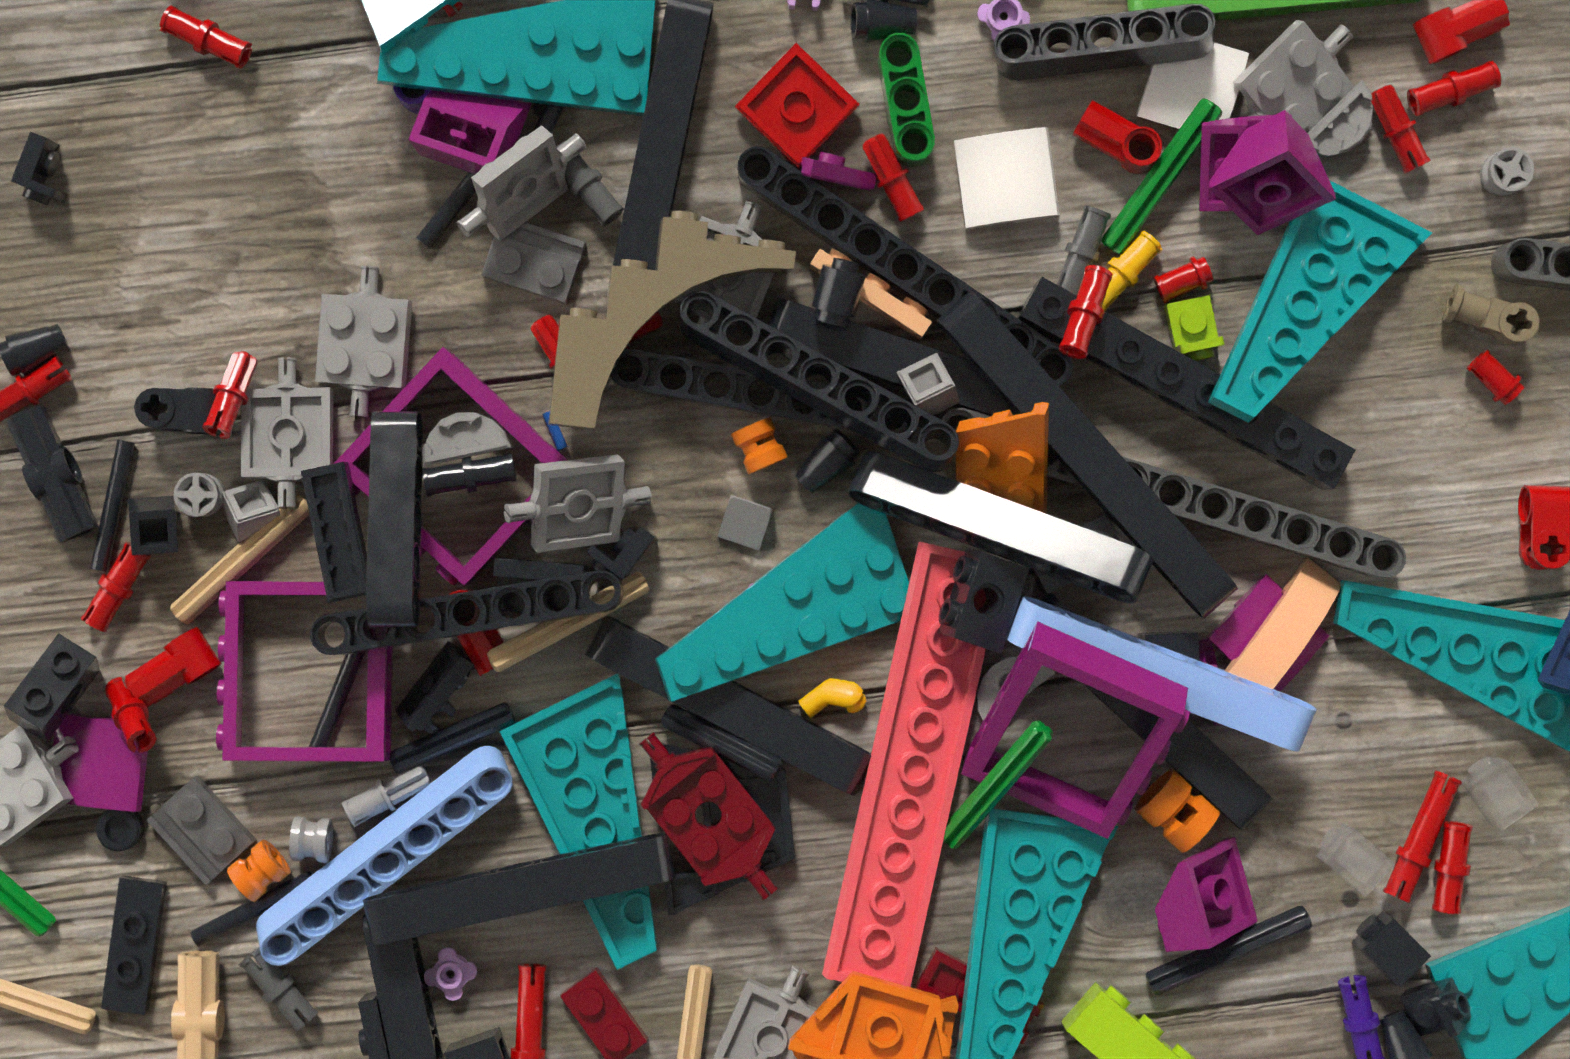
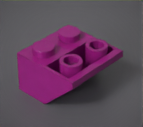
(467, 128)

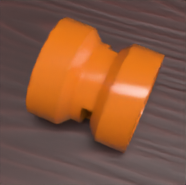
(763, 455)
(258, 870)

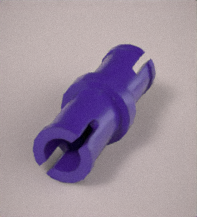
(1360, 1018)

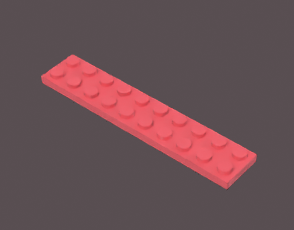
(907, 784)

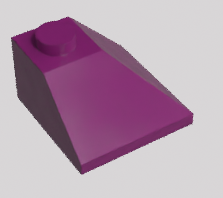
(1272, 175)
(1205, 899)

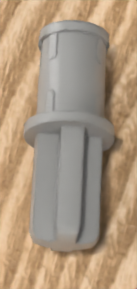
(385, 795)

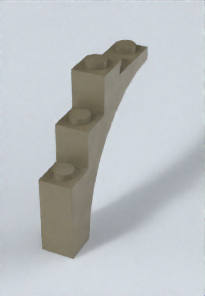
(683, 262)

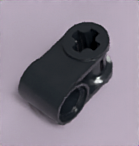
(185, 413)

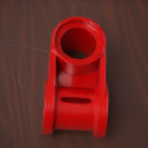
(1546, 521)

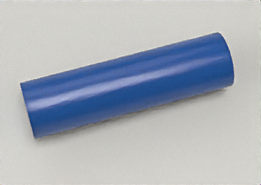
(556, 433)

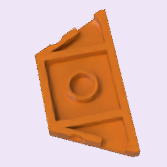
(1006, 455)
(874, 1021)

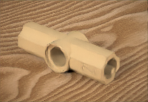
(198, 1012)

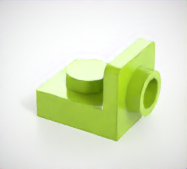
(1193, 327)

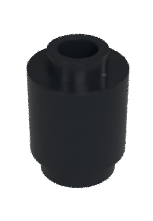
(838, 292)

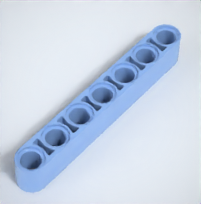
(1211, 690)
(375, 874)

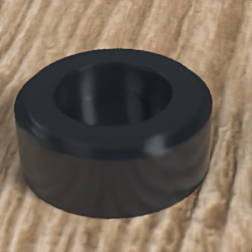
(119, 829)

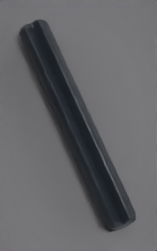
(1229, 951)

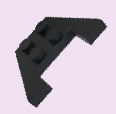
(773, 800)

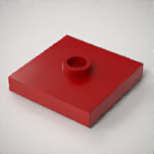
(797, 106)

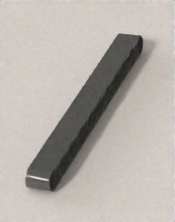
(1233, 509)

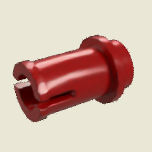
(1184, 279)
(1495, 377)

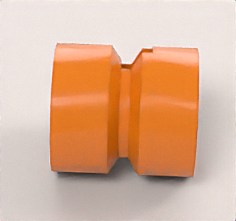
(1165, 800)

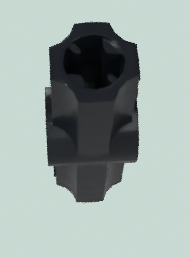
(52, 473)

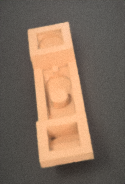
(1287, 626)

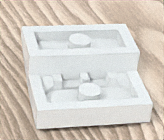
(1179, 86)
(1006, 177)

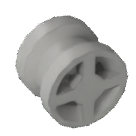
(1516, 170)
(189, 494)
(311, 839)

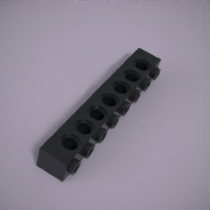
(1188, 388)

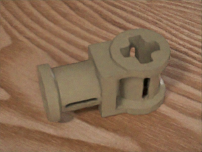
(1490, 315)

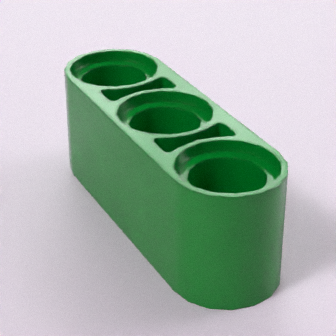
(911, 79)

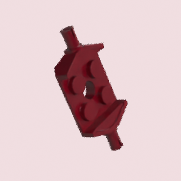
(717, 851)

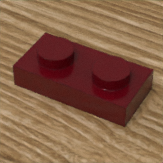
(604, 1016)

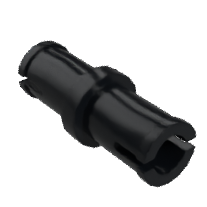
(469, 474)

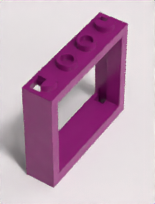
(444, 360)
(1105, 673)
(231, 687)

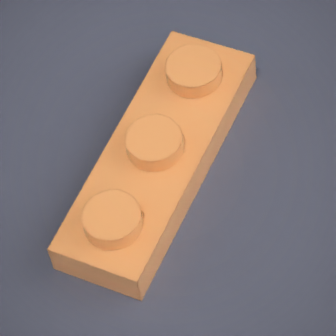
(906, 314)

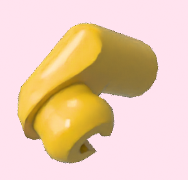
(836, 693)

